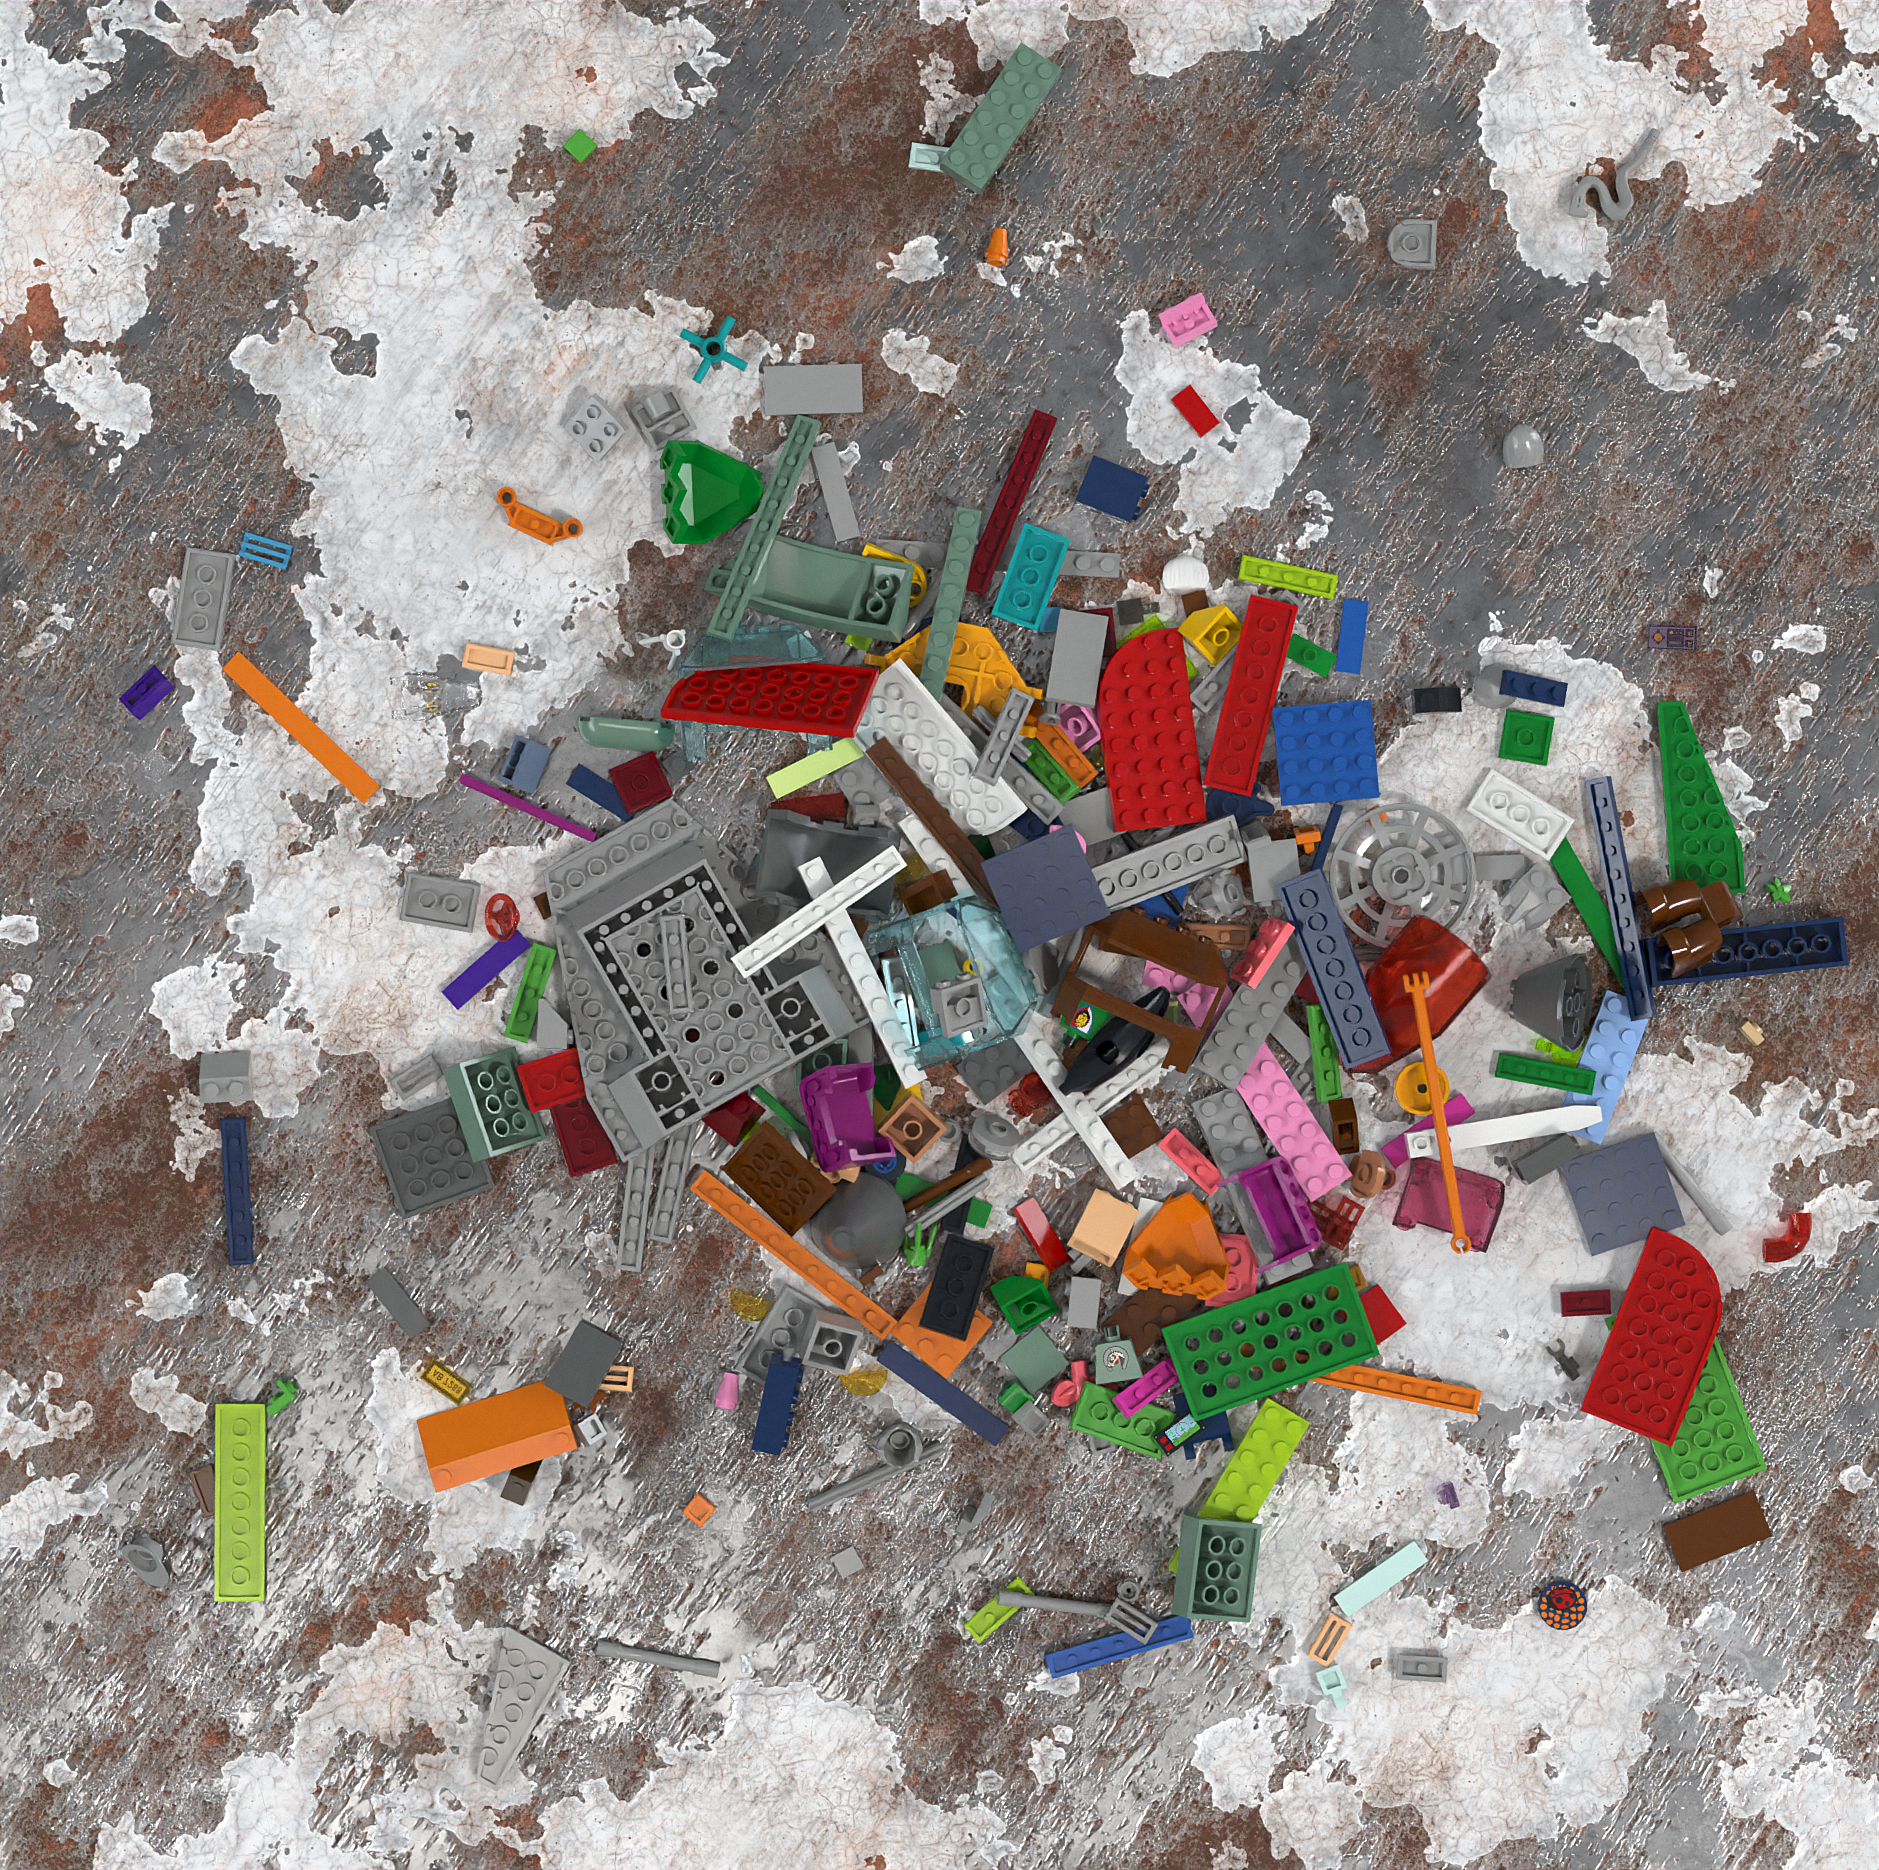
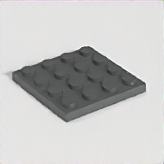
(429, 1159)

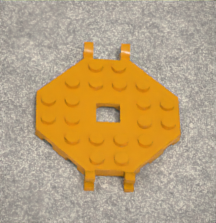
(975, 663)

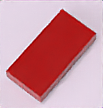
(1195, 411)

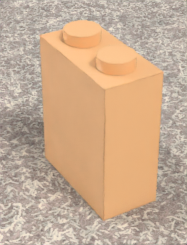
(1103, 1227)

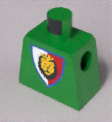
(1084, 1024)

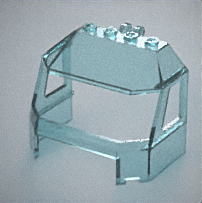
(746, 650)
(993, 958)

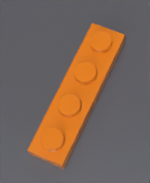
(1061, 748)

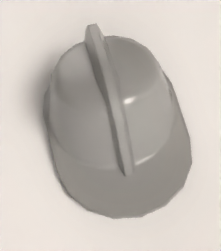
(146, 1558)

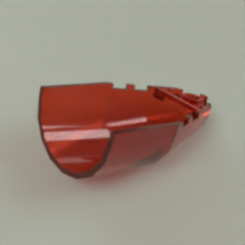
(1454, 979)

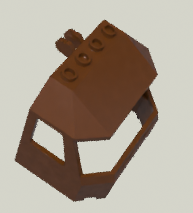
(1165, 946)

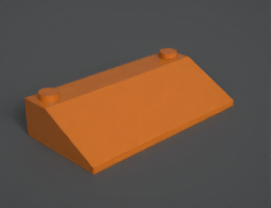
(496, 1435)

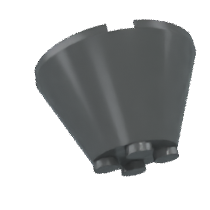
(1555, 1000)

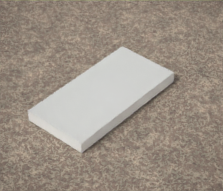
(1520, 815)

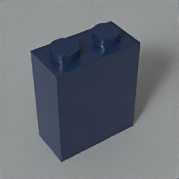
(1112, 490)

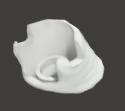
(1185, 575)

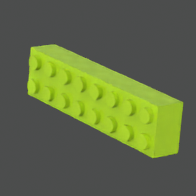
(1253, 1466)

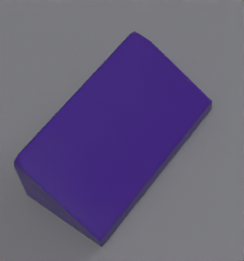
(146, 692)

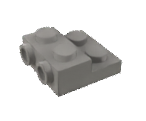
(959, 1004)

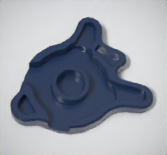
(1243, 807)

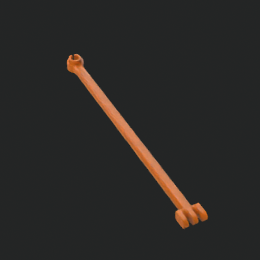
(1417, 989)

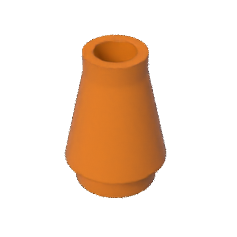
(997, 249)

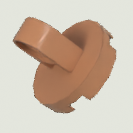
(1369, 1174)

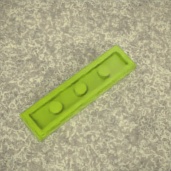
(1287, 577)

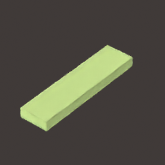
(814, 767)

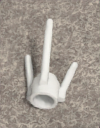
(672, 642)

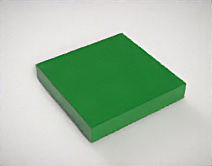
(1526, 737)

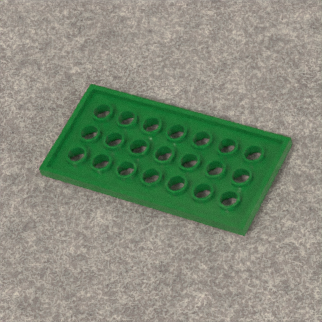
(1294, 1372)

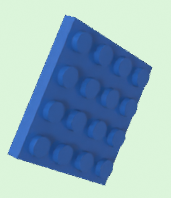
(1325, 752)

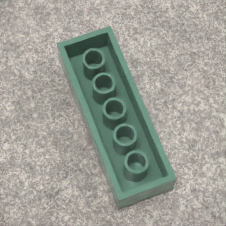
(1000, 118)

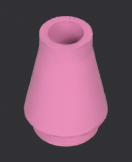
(728, 1392)

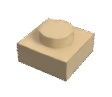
(1751, 1032)

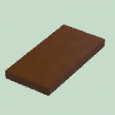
(1717, 1531)

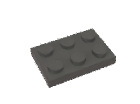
(994, 1068)

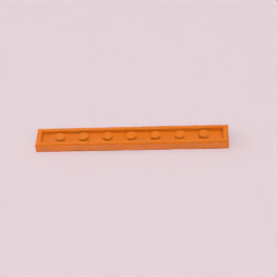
(301, 727)

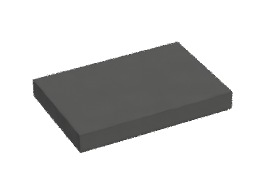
(583, 1364)

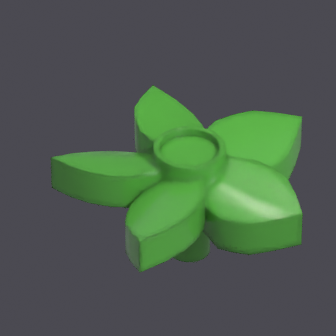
(1778, 891)

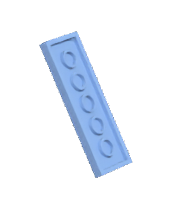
(1610, 1053)

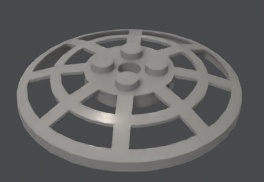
(1404, 858)

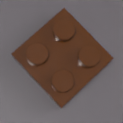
(1133, 1127)

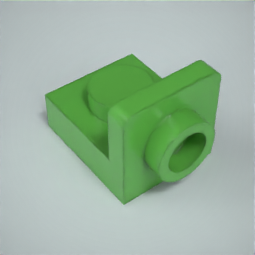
(280, 1401)

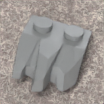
(1534, 898)

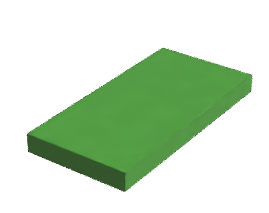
(1101, 1418)

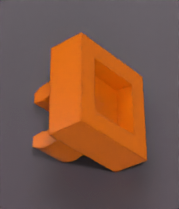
(1307, 836)

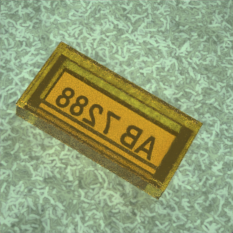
(446, 1381)

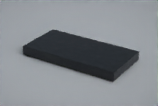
(956, 1287)

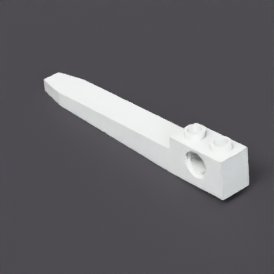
(1504, 1129)

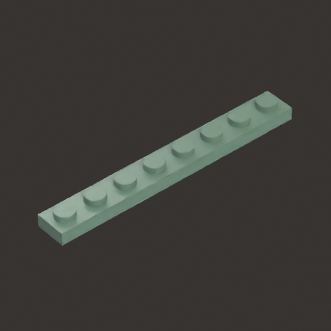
(950, 601)

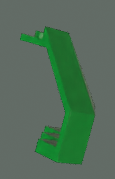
(705, 492)

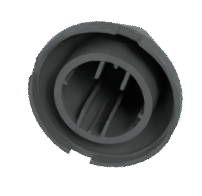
(860, 1222)

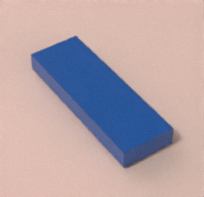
(1351, 636)

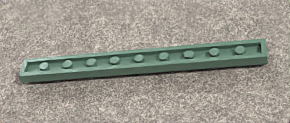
(764, 528)

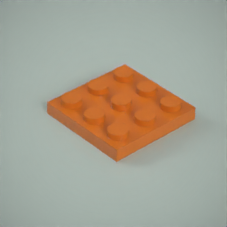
(934, 1348)

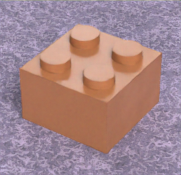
(912, 1127)

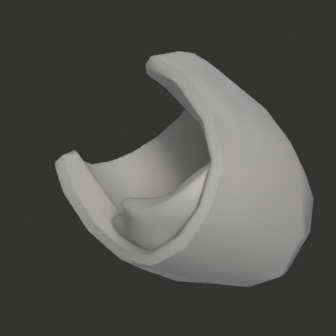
(1522, 447)

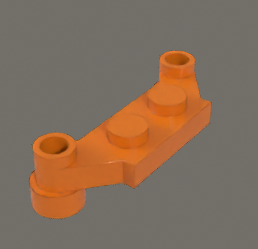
(535, 523)

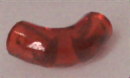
(1792, 1242)

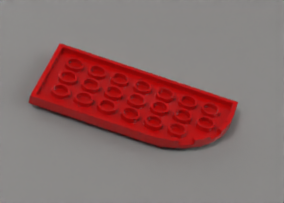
(776, 697)
(1149, 735)
(1657, 1340)

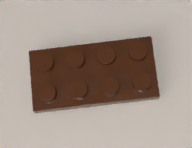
(1147, 1313)

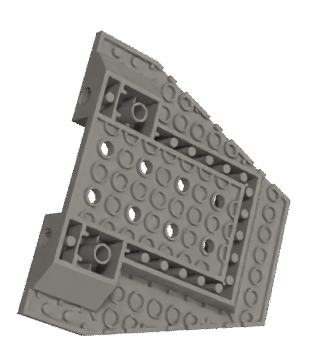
(630, 1050)

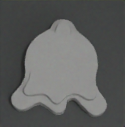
(1044, 966)

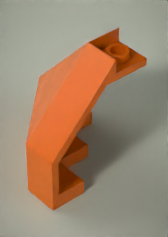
(1179, 1251)

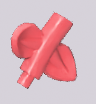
(1067, 1391)

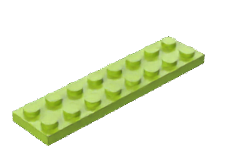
(240, 1502)

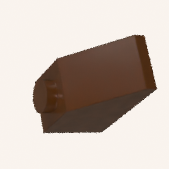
(1344, 1126)

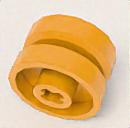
(1406, 1089)

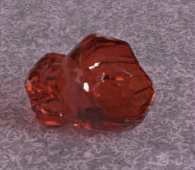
(1029, 1095)

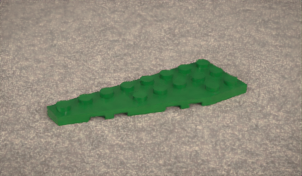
(1697, 824)

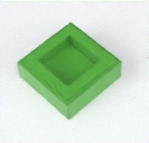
(580, 146)

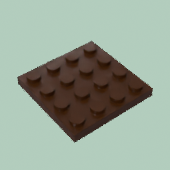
(779, 1178)

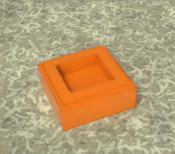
(699, 1510)

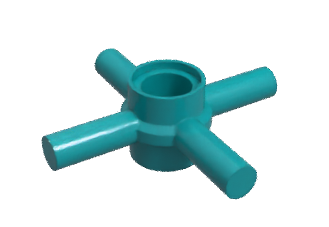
(705, 343)

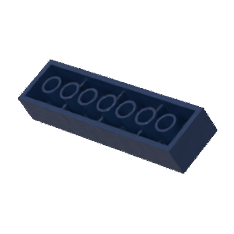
(1758, 952)

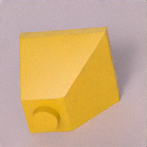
(1212, 632)

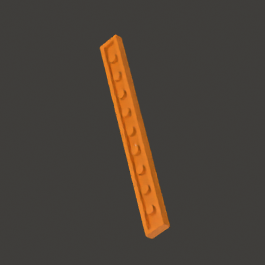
(793, 1254)
(1389, 1384)

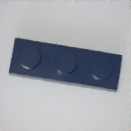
(1533, 688)

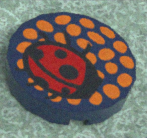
(1562, 1605)

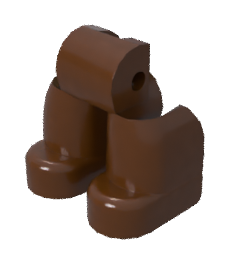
(1681, 897)

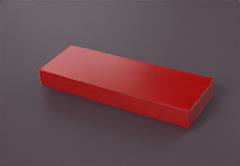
(1041, 1234)

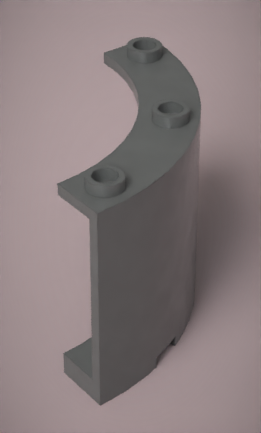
(795, 840)

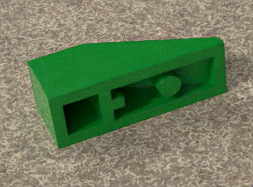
(1014, 1396)

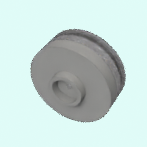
(993, 1137)

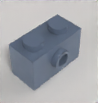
(524, 764)

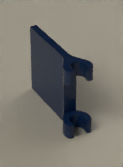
(1216, 1425)

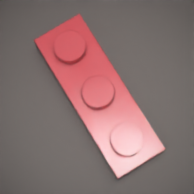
(1191, 1161)

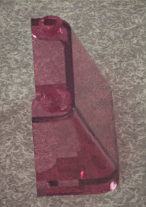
(1425, 1201)

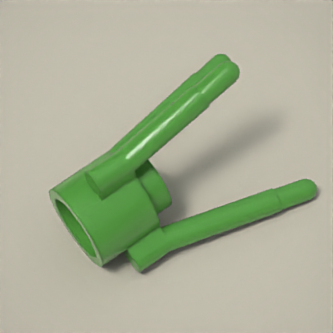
(917, 1251)

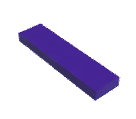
(485, 969)

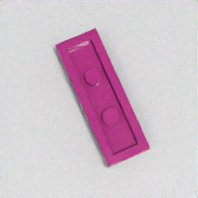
(1146, 1388)

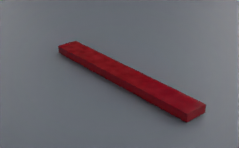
(1010, 501)

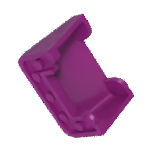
(842, 1118)

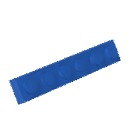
(1116, 1647)

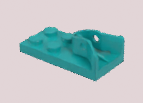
(1030, 577)

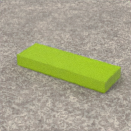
(993, 1615)

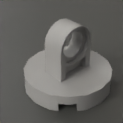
(1226, 894)

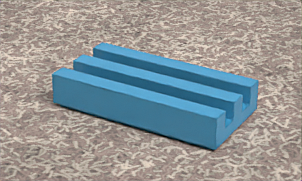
(245, 544)

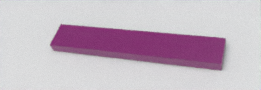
(528, 808)

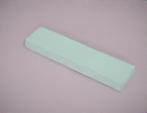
(1380, 1578)

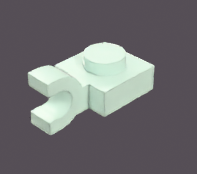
(1332, 1683)

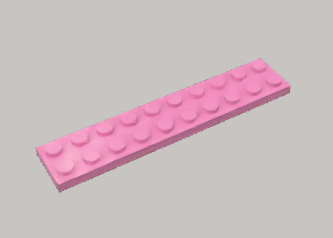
(1277, 1106)

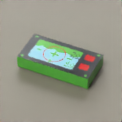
(1178, 1433)

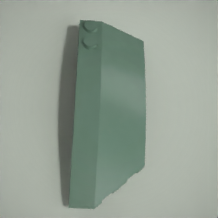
(827, 589)

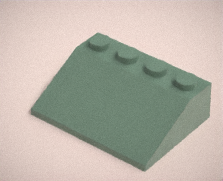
(492, 1104)
(1216, 1569)

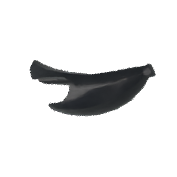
(1114, 1047)

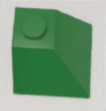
(1024, 1301)

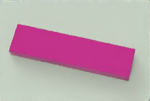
(1455, 1111)

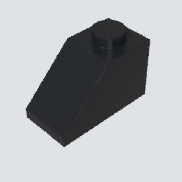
(1436, 700)

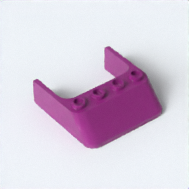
(1280, 1209)

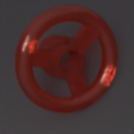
(507, 917)

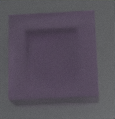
(1448, 1495)

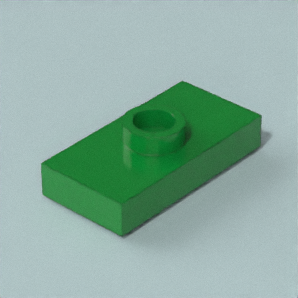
(1310, 655)

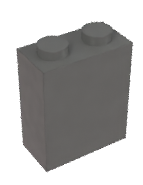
(1546, 1158)

